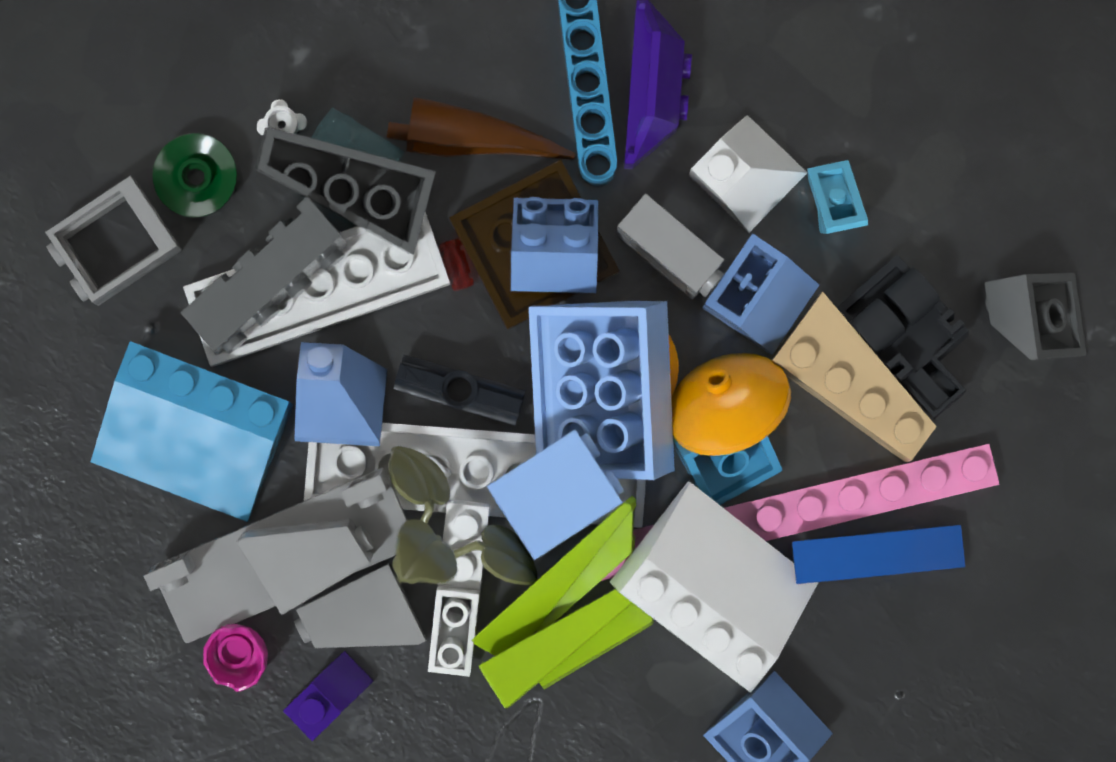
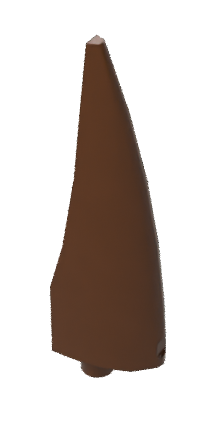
(457, 131)

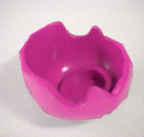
(235, 656)

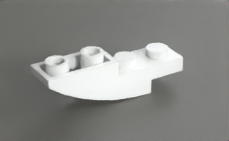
(460, 598)

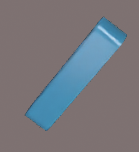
(593, 102)

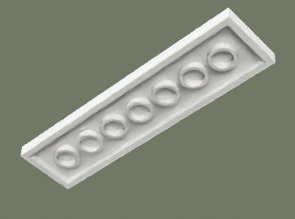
(465, 456)

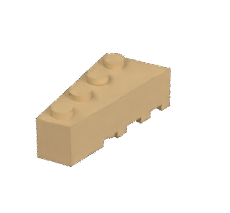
(848, 377)

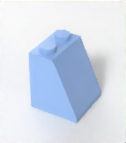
(556, 493)

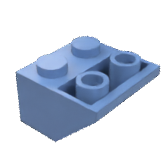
(554, 245)
(761, 294)

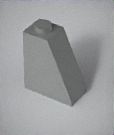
(305, 558)
(362, 615)

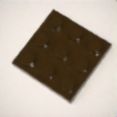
(487, 238)

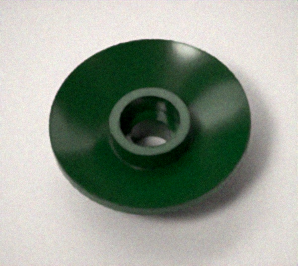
(183, 157)

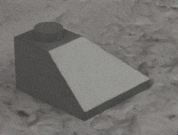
(1038, 314)

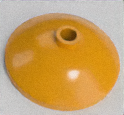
(729, 403)

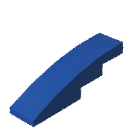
(878, 554)

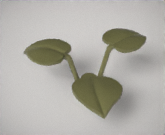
(423, 554)

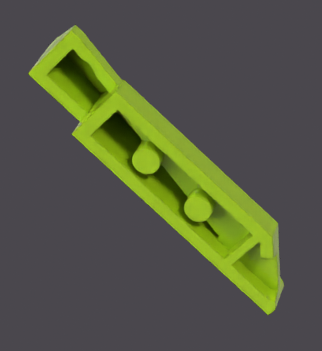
(563, 583)
(564, 646)

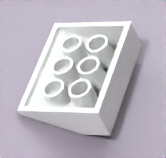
(715, 586)

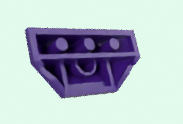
(654, 84)

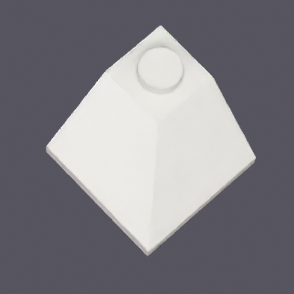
(747, 173)

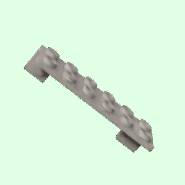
(218, 585)

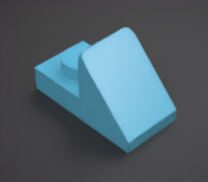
(836, 197)

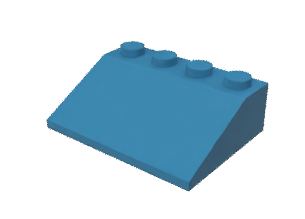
(190, 431)

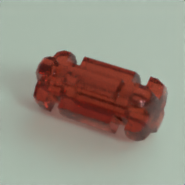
(456, 264)

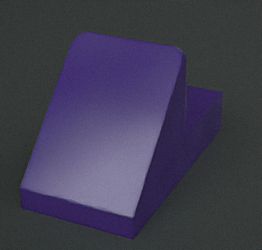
(328, 695)

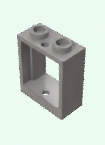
(670, 248)
(63, 253)

